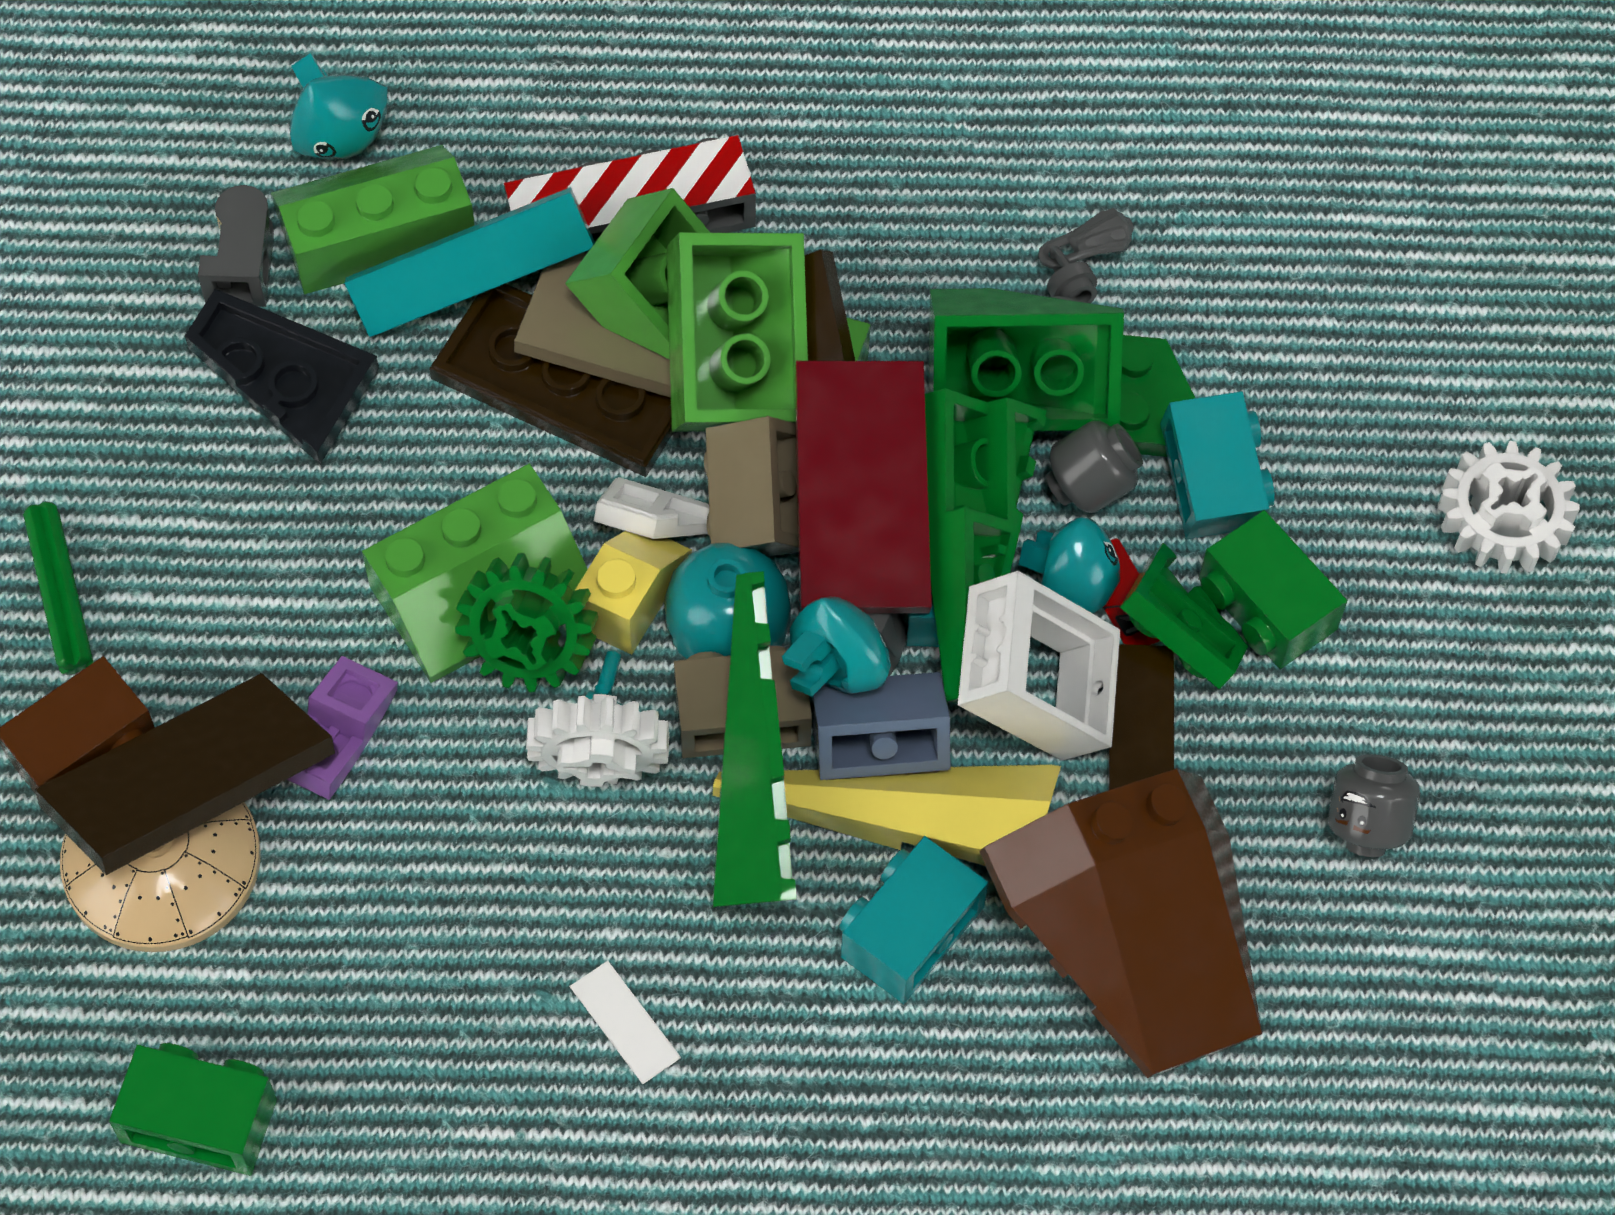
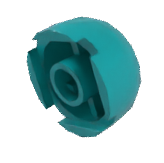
(703, 594)

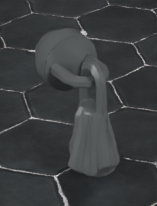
(1102, 234)

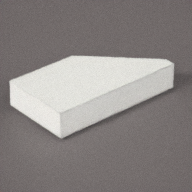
(650, 511)

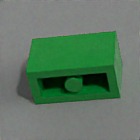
(1271, 590)
(194, 1107)

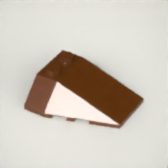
(1140, 913)

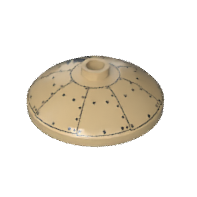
(172, 892)

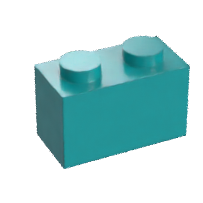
(1215, 463)
(912, 918)

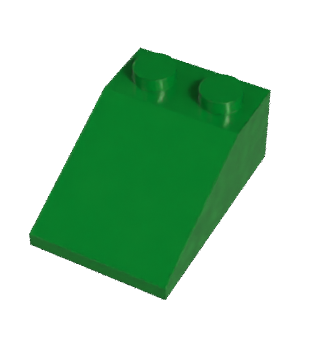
(1029, 350)

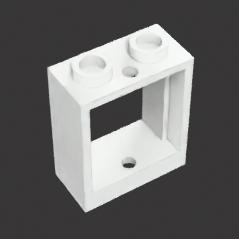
(996, 657)

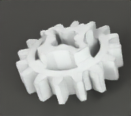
(1512, 529)
(597, 740)

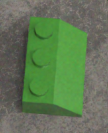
(371, 215)
(735, 326)
(430, 563)

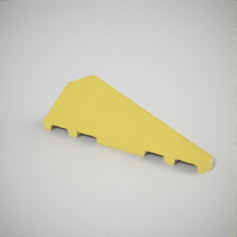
(951, 807)

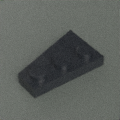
(283, 368)

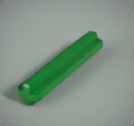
(57, 588)

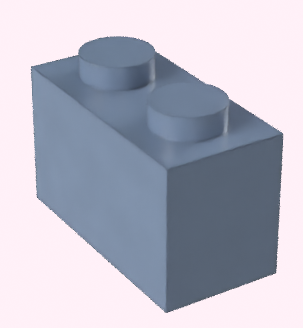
(884, 729)

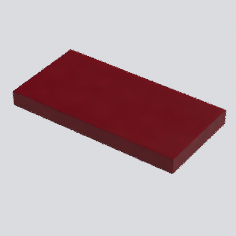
(863, 484)

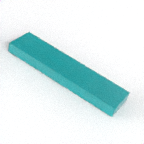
(469, 262)

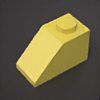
(630, 586)

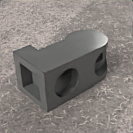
(243, 249)

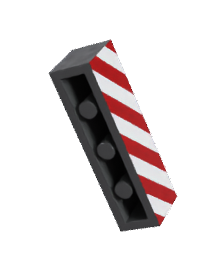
(706, 175)

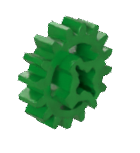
(526, 622)

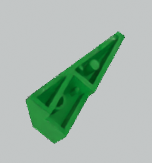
(974, 486)
(752, 813)

